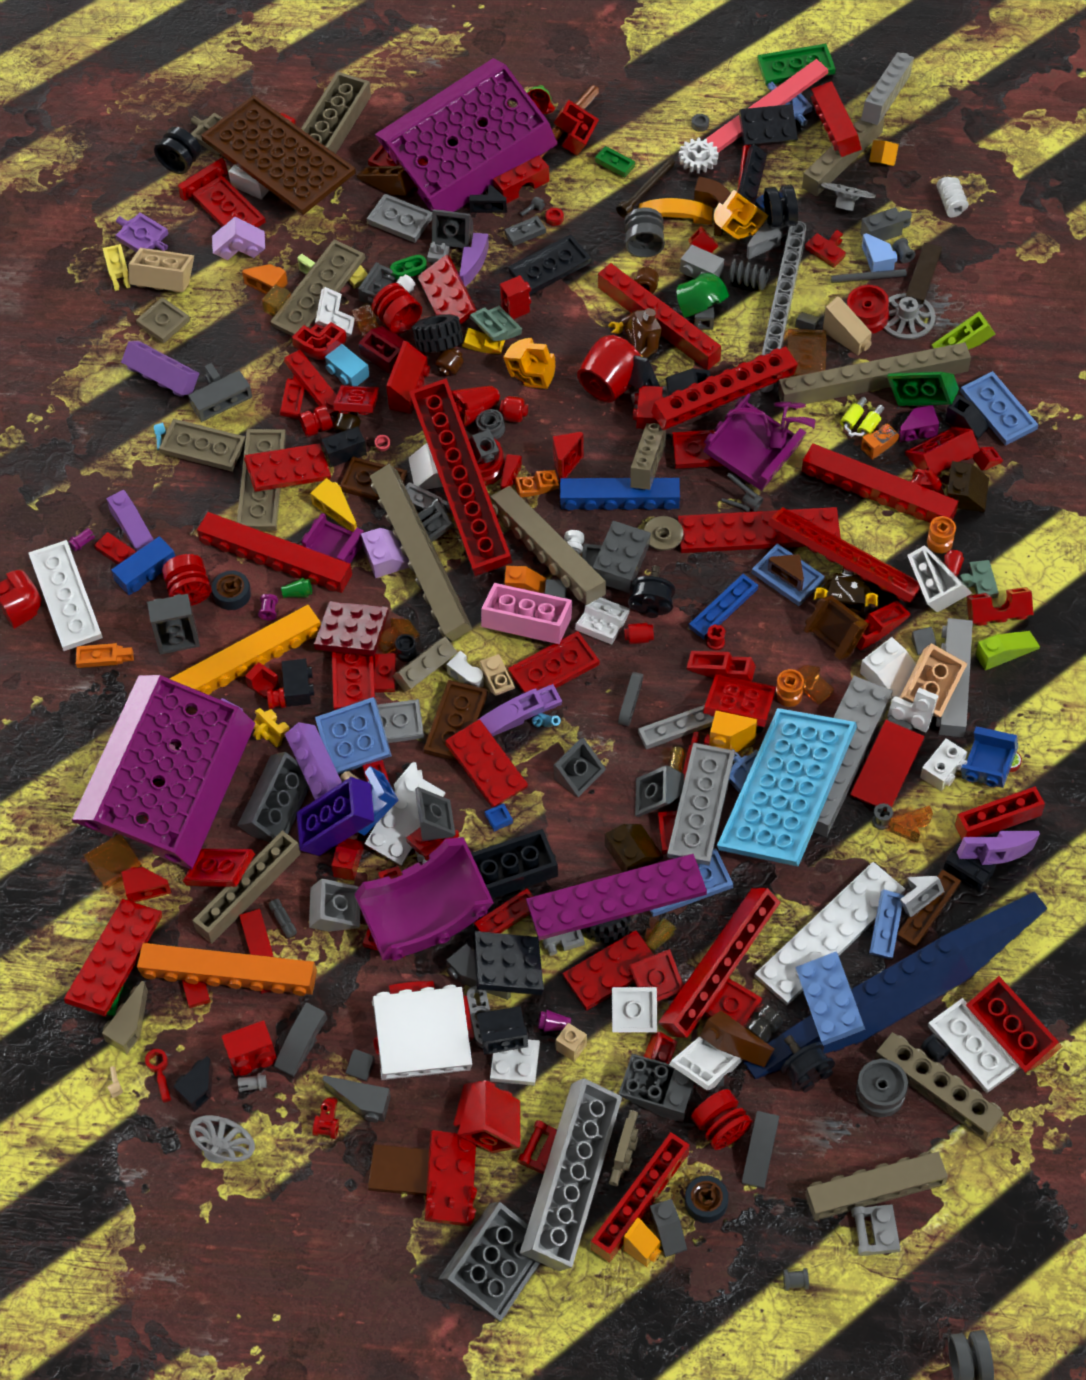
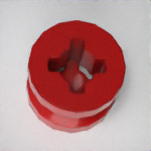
(276, 698)

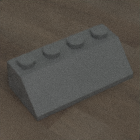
(275, 798)

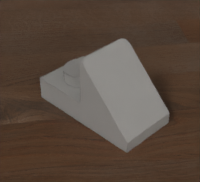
(923, 892)

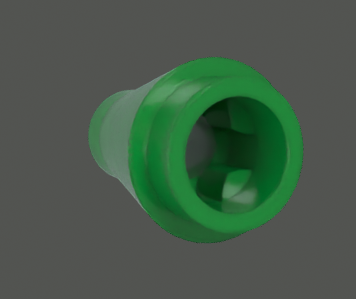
(297, 589)

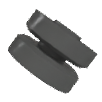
(881, 1088)
(970, 1357)

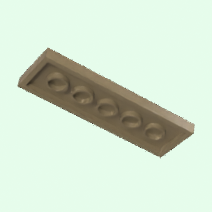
(330, 271)
(260, 508)

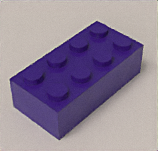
(335, 816)

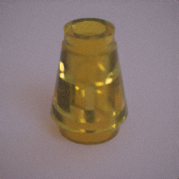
(660, 934)

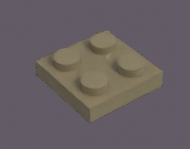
(163, 320)

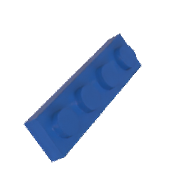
(723, 605)

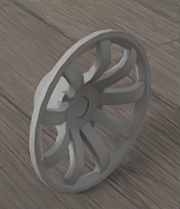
(847, 199)
(908, 311)
(219, 1146)

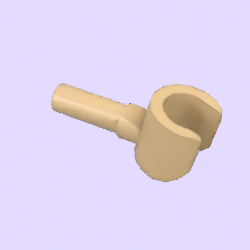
(115, 1088)

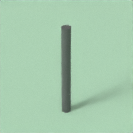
(868, 275)

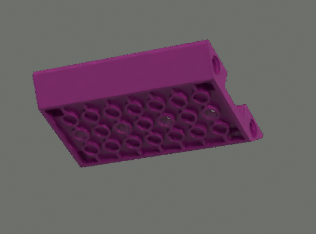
(481, 152)
(193, 775)

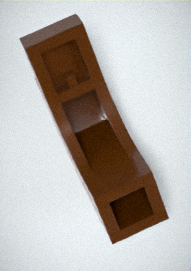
(711, 193)

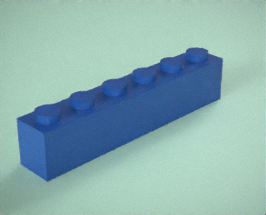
(618, 494)

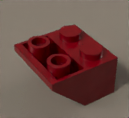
(381, 347)

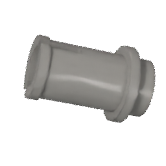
(252, 1082)

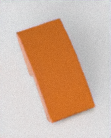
(535, 485)

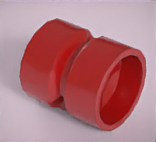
(315, 421)

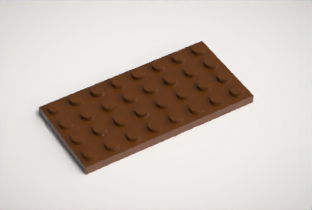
(278, 154)

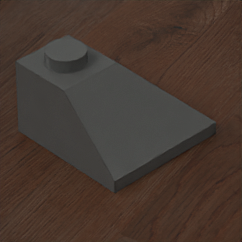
(657, 789)

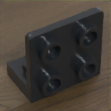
(502, 1030)

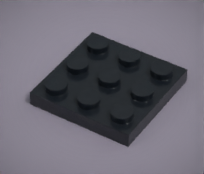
(507, 963)

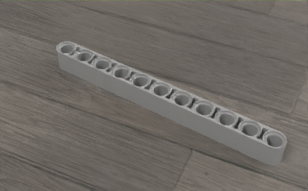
(784, 291)

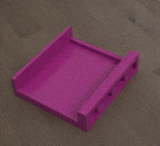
(745, 448)

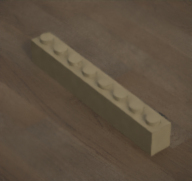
(548, 546)

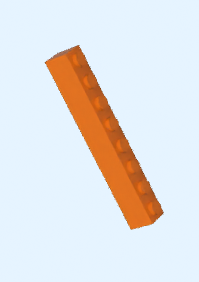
(227, 968)

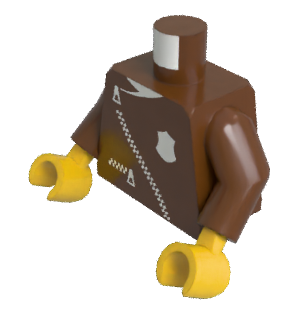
(641, 329)

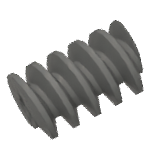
(748, 276)

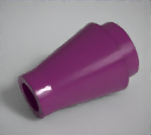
(552, 1021)

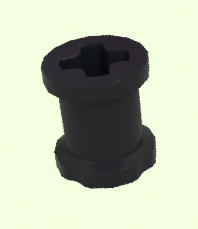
(935, 1048)

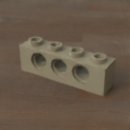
(647, 456)

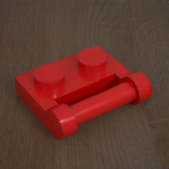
(541, 1162)

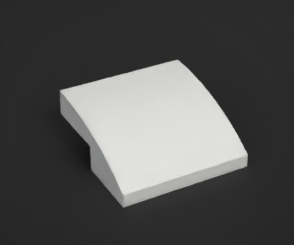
(602, 620)

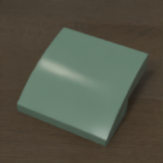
(496, 323)

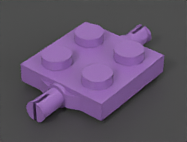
(141, 233)

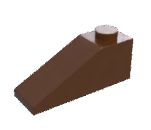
(388, 179)
(735, 1039)

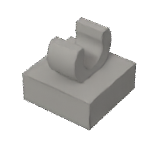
(437, 252)

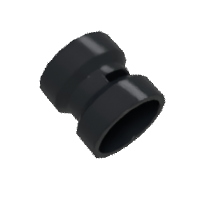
(405, 647)

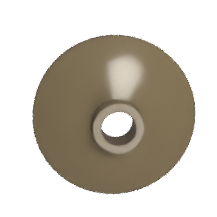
(665, 527)

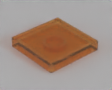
(112, 859)

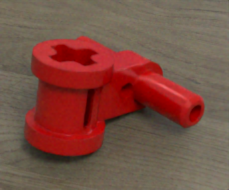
(927, 479)
(326, 1123)

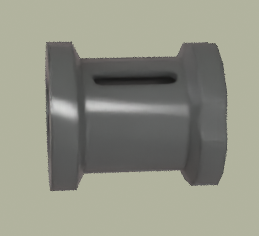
(902, 248)
(878, 813)
(796, 1279)

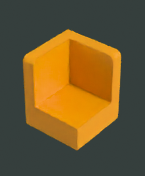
(883, 152)

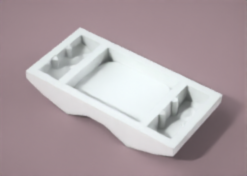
(704, 1063)

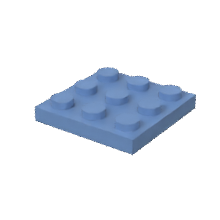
(354, 735)

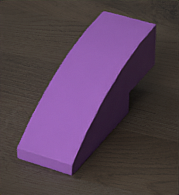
(474, 257)

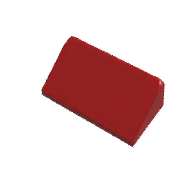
(661, 1048)

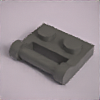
(439, 522)

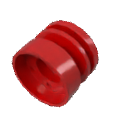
(396, 308)
(187, 576)
(721, 1119)

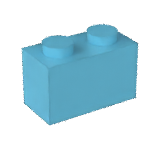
(346, 366)

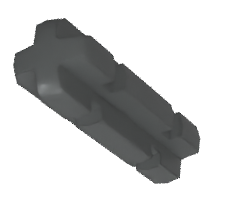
(282, 918)

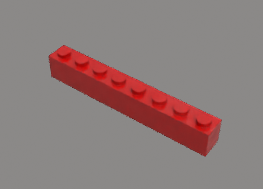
(673, 326)
(877, 485)
(274, 552)
(719, 962)

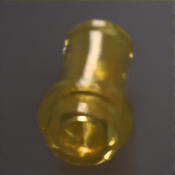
(677, 755)

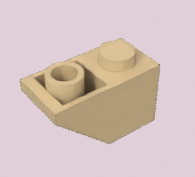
(496, 675)

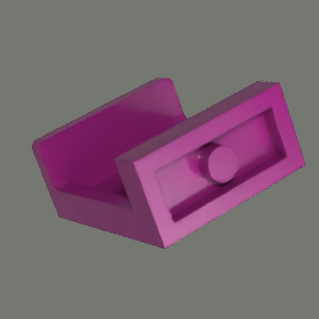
(333, 539)

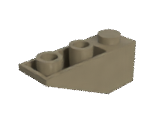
(126, 1025)

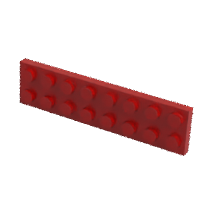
(746, 530)
(845, 554)

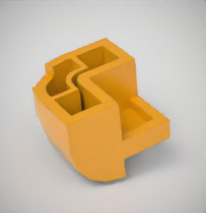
(739, 216)
(530, 363)

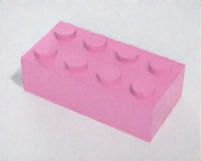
(526, 613)

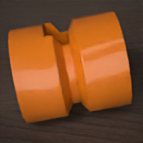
(941, 534)
(789, 688)

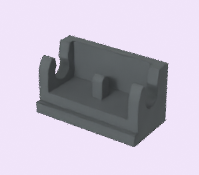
(375, 282)

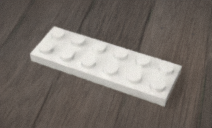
(65, 595)

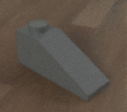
(462, 967)
(365, 1099)

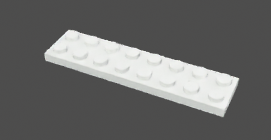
(828, 931)

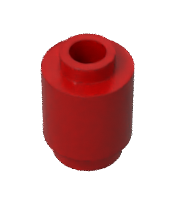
(639, 633)

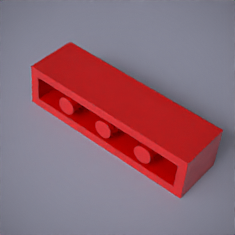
(1000, 814)

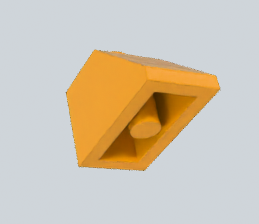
(641, 1243)

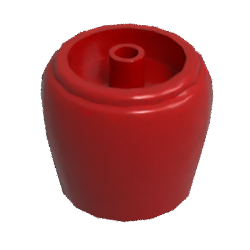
(607, 368)

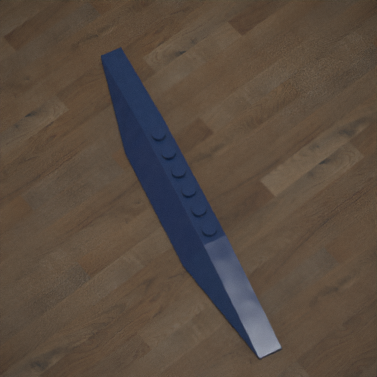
(917, 979)

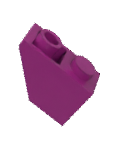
(919, 424)

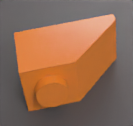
(265, 277)
(525, 578)

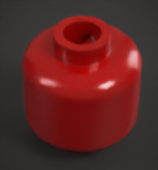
(513, 409)

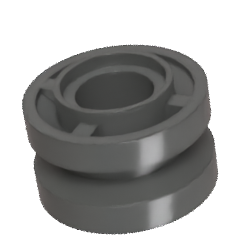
(492, 421)

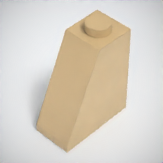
(846, 327)

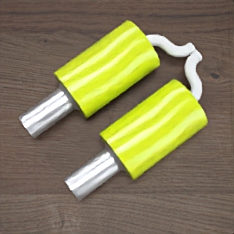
(855, 412)

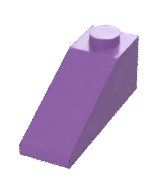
(129, 519)

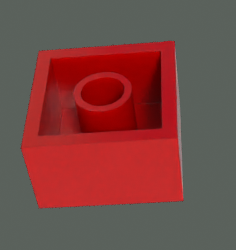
(249, 1048)

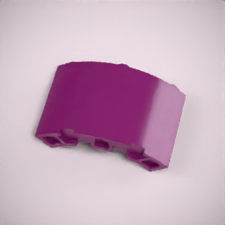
(425, 902)

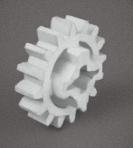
(698, 155)

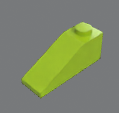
(972, 332)
(1004, 648)

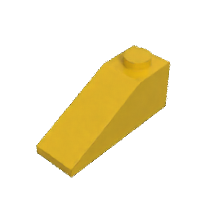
(331, 501)

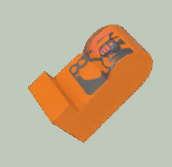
(879, 441)

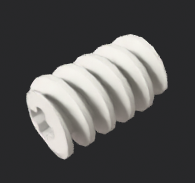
(952, 196)

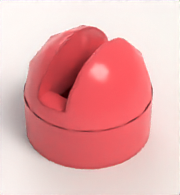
(381, 440)

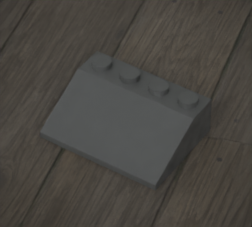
(489, 1262)

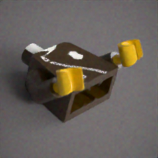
(848, 590)

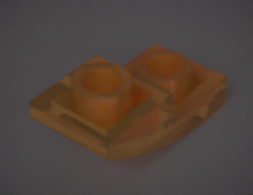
(365, 319)

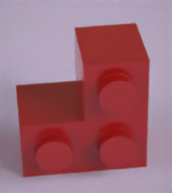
(578, 124)

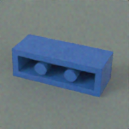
(142, 565)

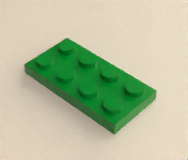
(782, 65)

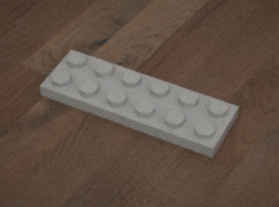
(701, 803)

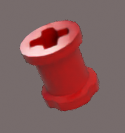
(716, 637)

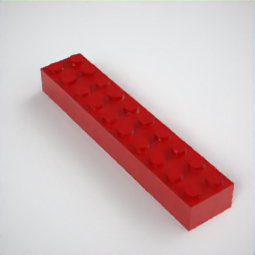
(460, 477)

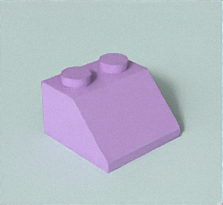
(383, 552)

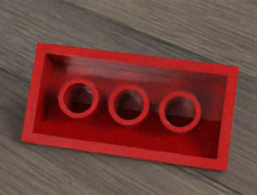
(1014, 1025)

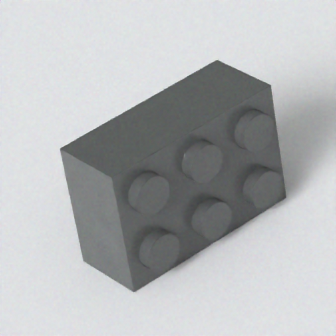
(622, 555)
(173, 624)

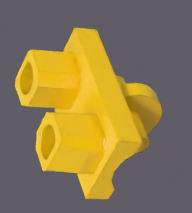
(268, 728)

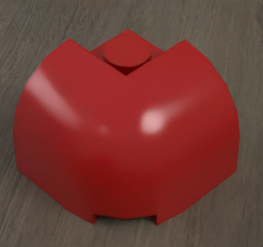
(318, 340)
(19, 598)

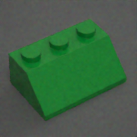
(923, 388)

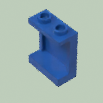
(990, 757)
(382, 796)

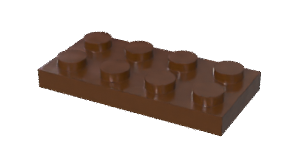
(457, 710)

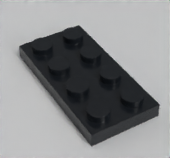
(551, 263)

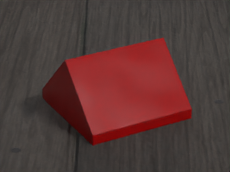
(567, 452)

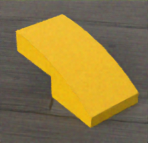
(482, 342)

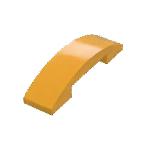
(681, 208)

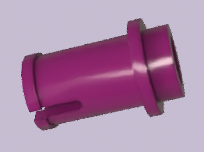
(81, 539)

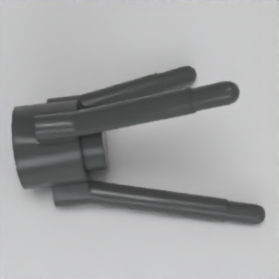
(751, 499)

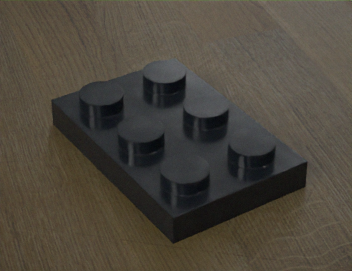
(768, 125)

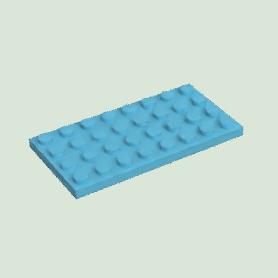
(787, 787)

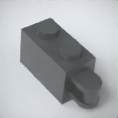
(886, 224)

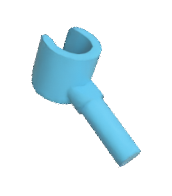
(159, 430)

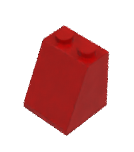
(491, 1118)

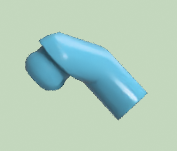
(545, 720)

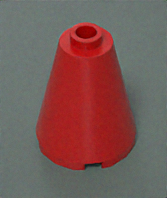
(474, 400)

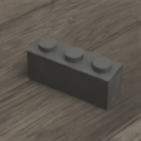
(220, 396)

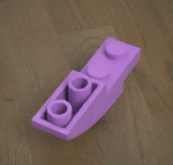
(521, 708)
(999, 849)

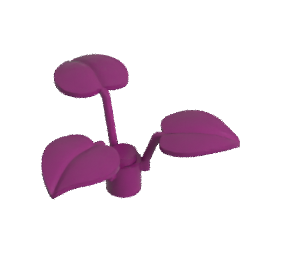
(778, 435)

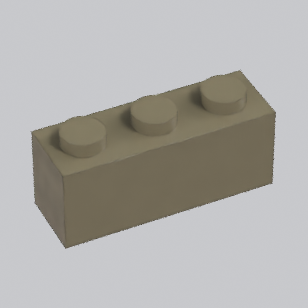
(425, 664)

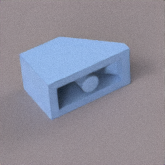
(878, 253)

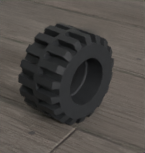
(437, 333)
(608, 930)

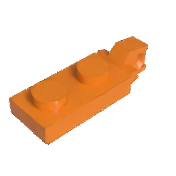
(102, 655)

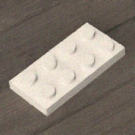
(400, 821)
(973, 1046)

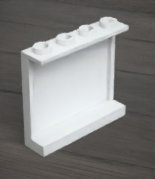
(422, 1032)

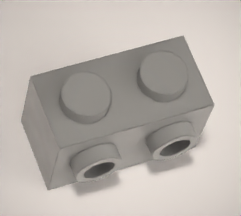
(698, 261)

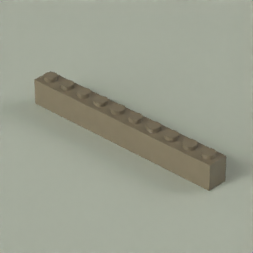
(871, 374)
(420, 552)

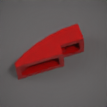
(882, 623)
(711, 663)

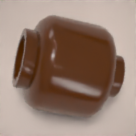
(647, 278)
(449, 362)

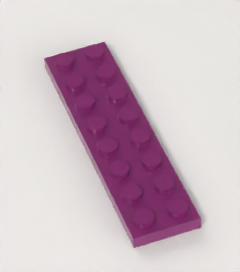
(616, 896)

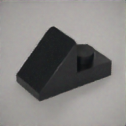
(490, 203)
(642, 373)

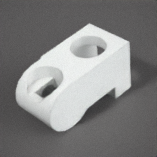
(464, 672)

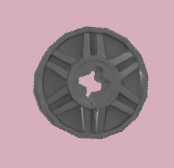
(644, 232)

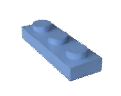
(886, 924)

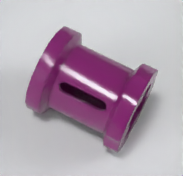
(268, 607)

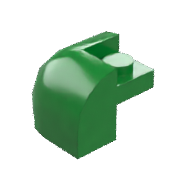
(700, 294)

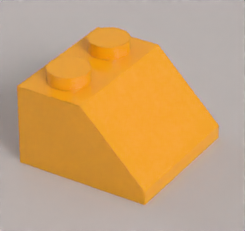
(732, 731)

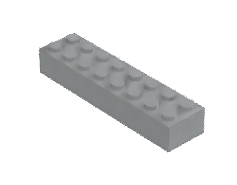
(867, 706)
(571, 1175)

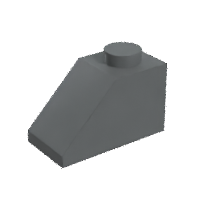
(668, 1227)

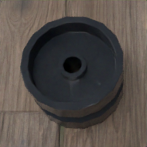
(177, 150)
(780, 206)

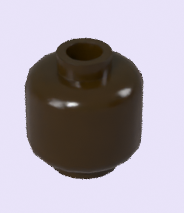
(346, 421)

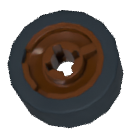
(238, 587)
(709, 1210)

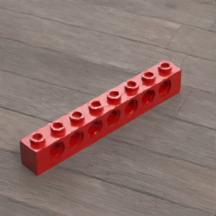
(769, 369)

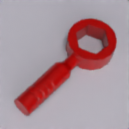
(161, 1079)

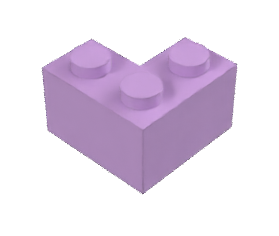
(236, 237)

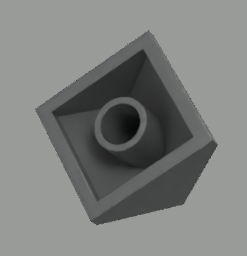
(578, 768)
(434, 815)

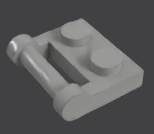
(883, 1230)

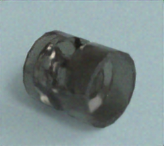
(764, 1022)

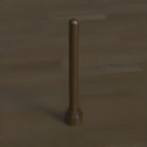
(627, 206)

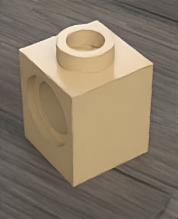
(571, 1042)

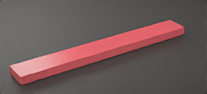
(778, 96)

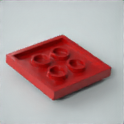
(740, 698)

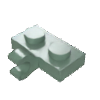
(981, 578)

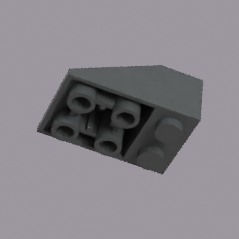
(657, 1087)

